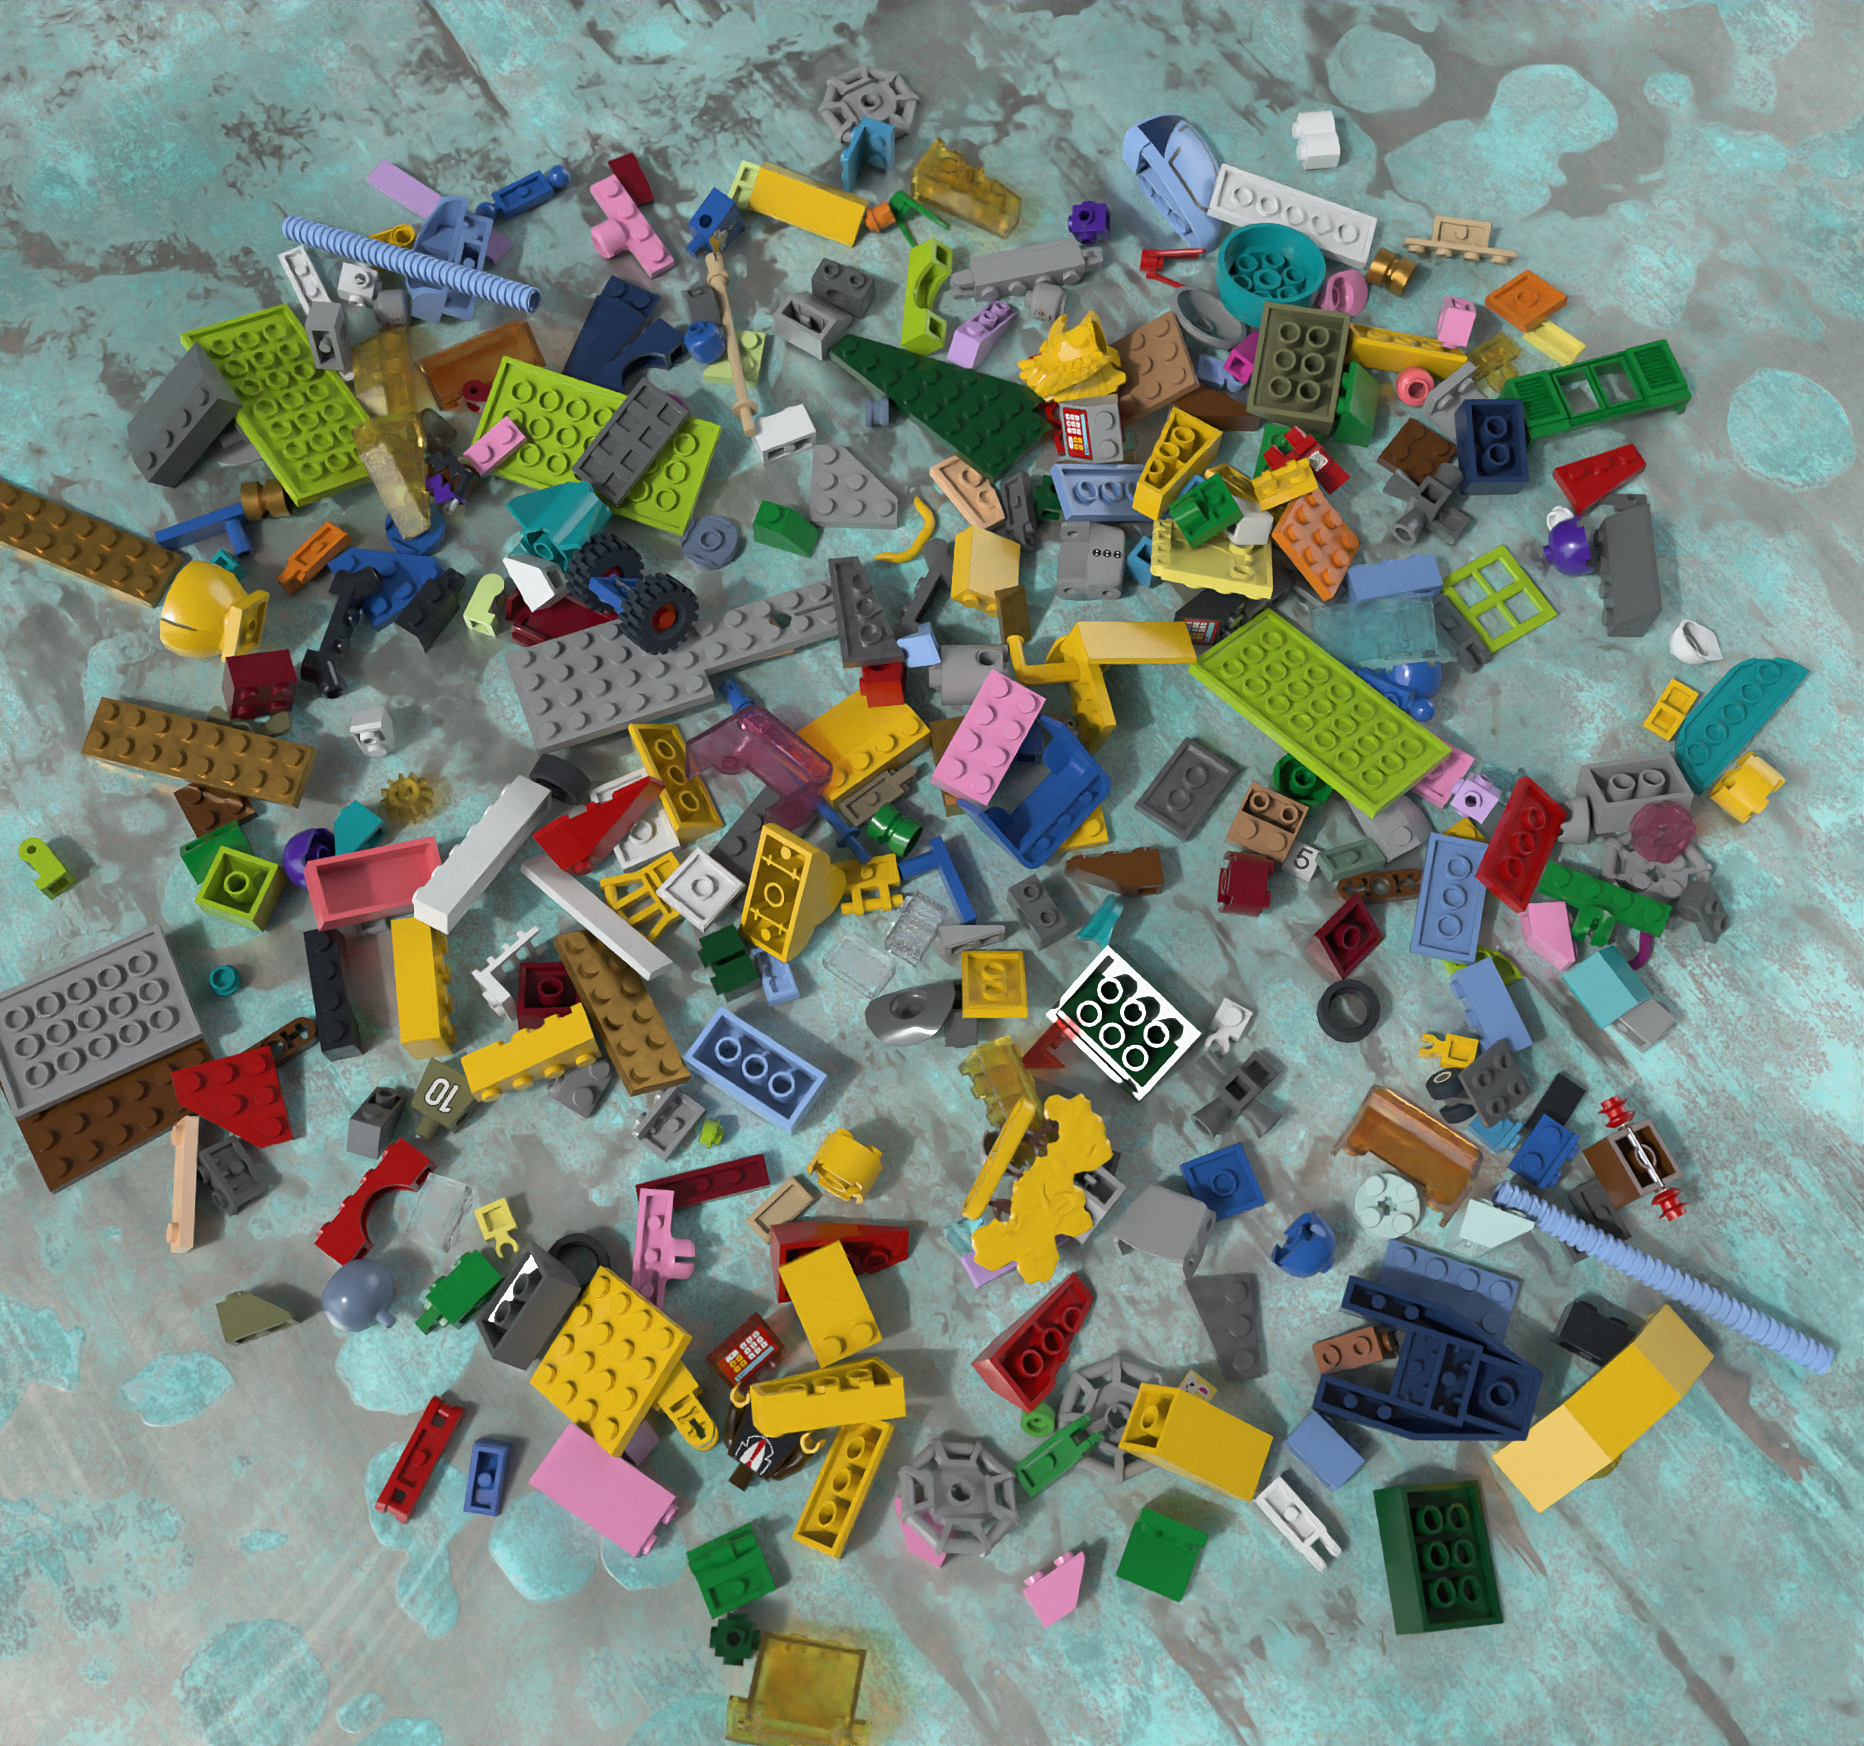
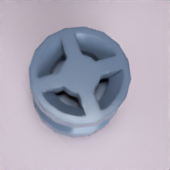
(876, 412)

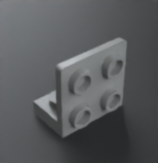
(1448, 396)

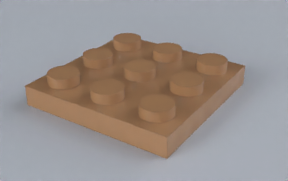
(1155, 368)

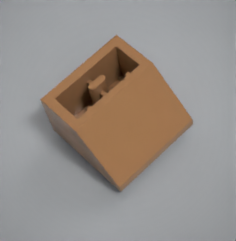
(1266, 824)

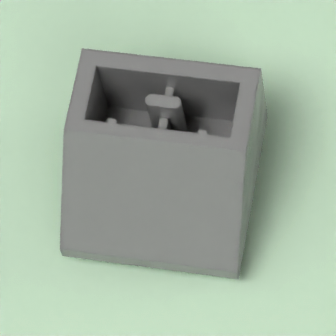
(810, 323)
(1101, 1195)

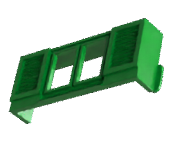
(1648, 367)

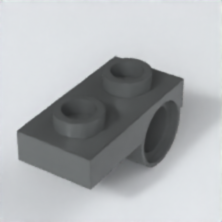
(1703, 907)

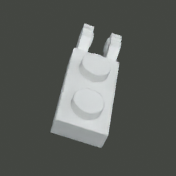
(1296, 1521)

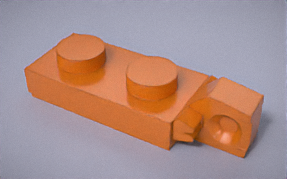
(312, 556)

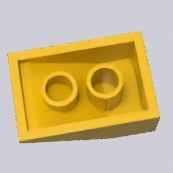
(830, 1304)

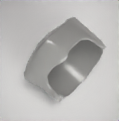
(1577, 822)

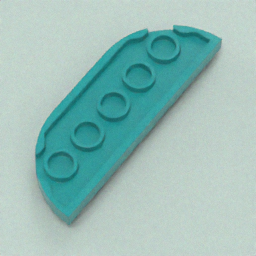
(1732, 716)

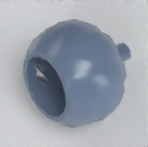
(359, 1296)

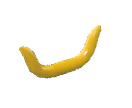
(921, 539)

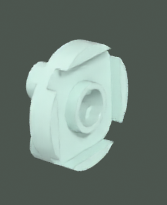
(1371, 1217)

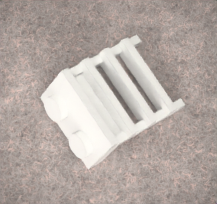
(494, 980)

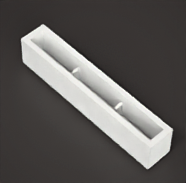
(481, 854)

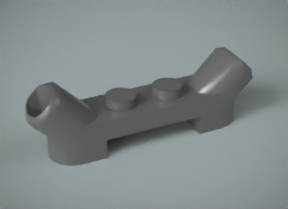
(939, 575)

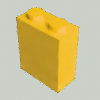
(982, 566)

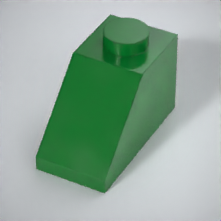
(784, 529)

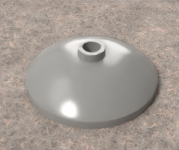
(1205, 318)

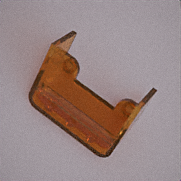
(476, 359)
(1413, 1146)

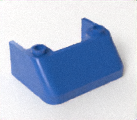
(1053, 807)

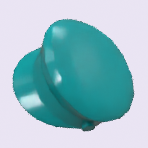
(1101, 922)

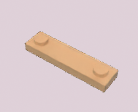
(181, 1230)

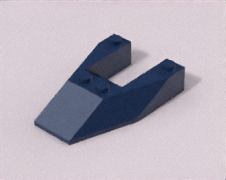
(1447, 1379)

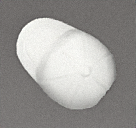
(1694, 643)

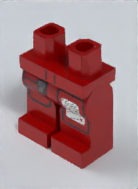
(1323, 466)

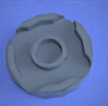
(710, 542)

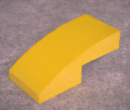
(1670, 710)

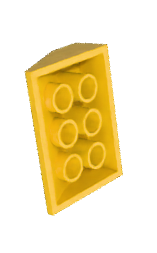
(864, 742)

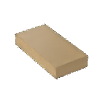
(780, 1208)

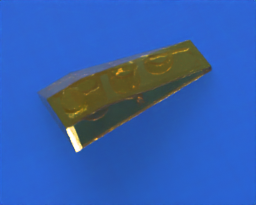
(394, 459)

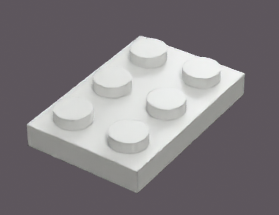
(649, 836)

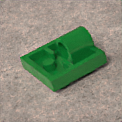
(1205, 511)

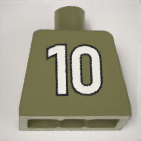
(442, 1100)

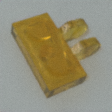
(1490, 357)

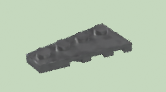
(861, 626)

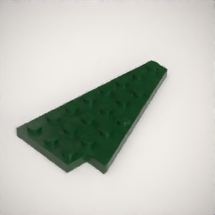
(970, 413)

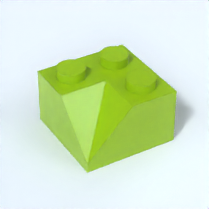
(241, 889)

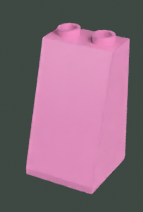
(605, 1492)

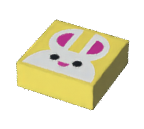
(1197, 1386)

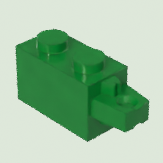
(460, 1294)

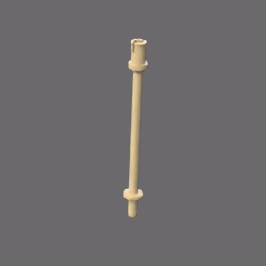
(719, 280)

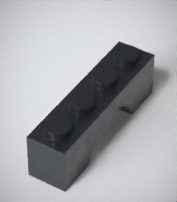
(334, 1015)

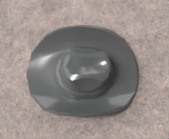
(910, 1013)

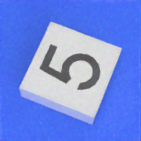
(1301, 861)

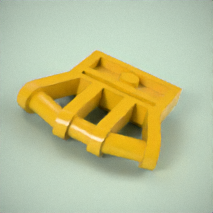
(652, 878)

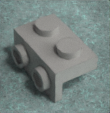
(581, 1086)
(668, 1122)

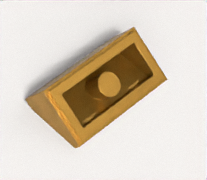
(1012, 613)

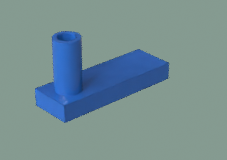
(228, 519)
(939, 858)

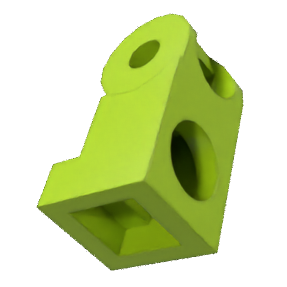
(54, 874)

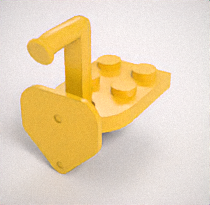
(1086, 686)

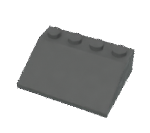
(181, 419)

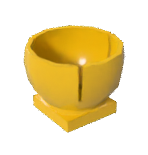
(216, 610)

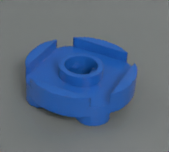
(422, 544)

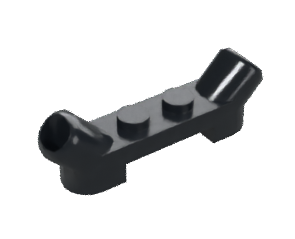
(323, 665)

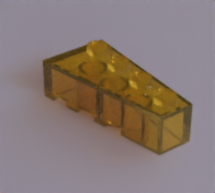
(964, 191)

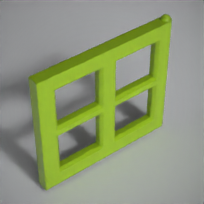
(1497, 599)

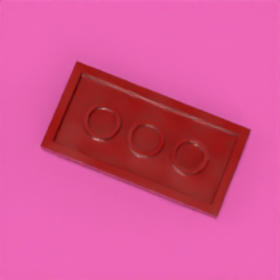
(1521, 844)

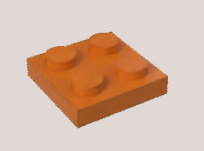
(1526, 301)

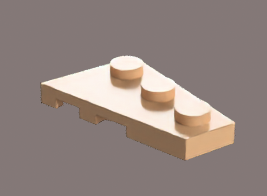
(969, 493)

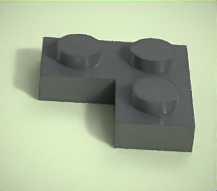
(1596, 1209)

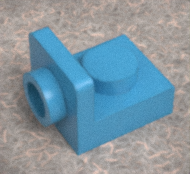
(1500, 1136)

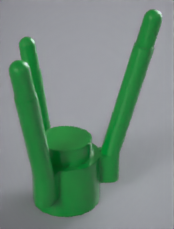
(905, 208)

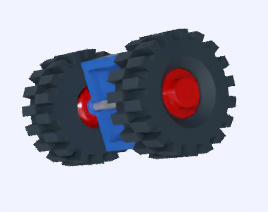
(652, 612)

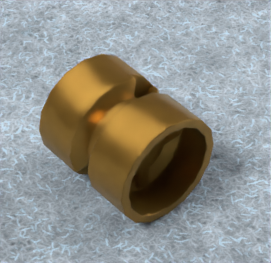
(1391, 272)
(265, 499)

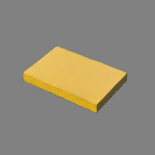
(993, 984)

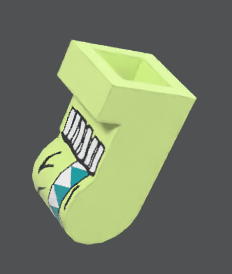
(485, 604)

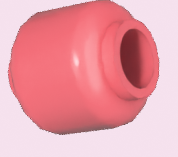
(1414, 385)

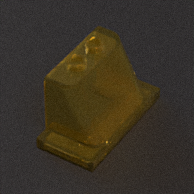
(801, 1695)

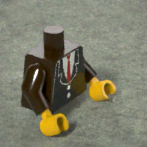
(759, 1454)

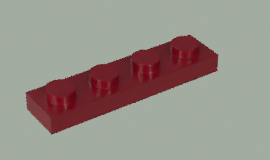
(713, 1182)

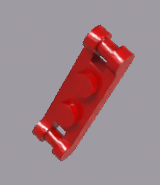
(419, 1459)

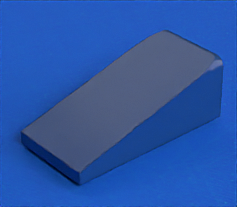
(487, 1476)

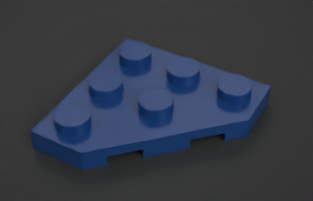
(402, 578)

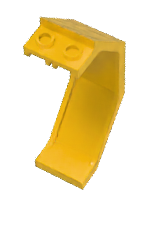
(1606, 1411)

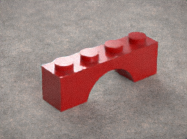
(399, 1170)

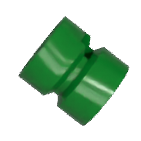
(892, 828)

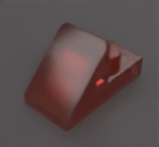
(1038, 1056)

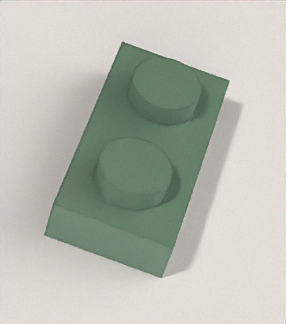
(1350, 860)

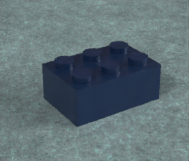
(1491, 446)

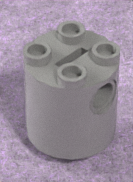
(965, 670)

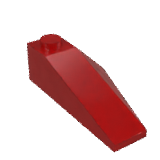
(588, 838)
(866, 1246)
(1030, 1351)

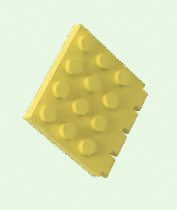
(1213, 564)

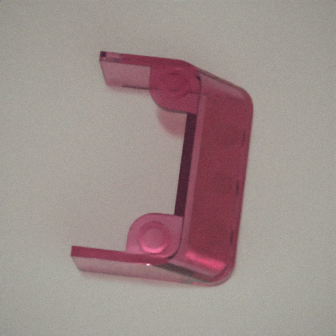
(770, 751)

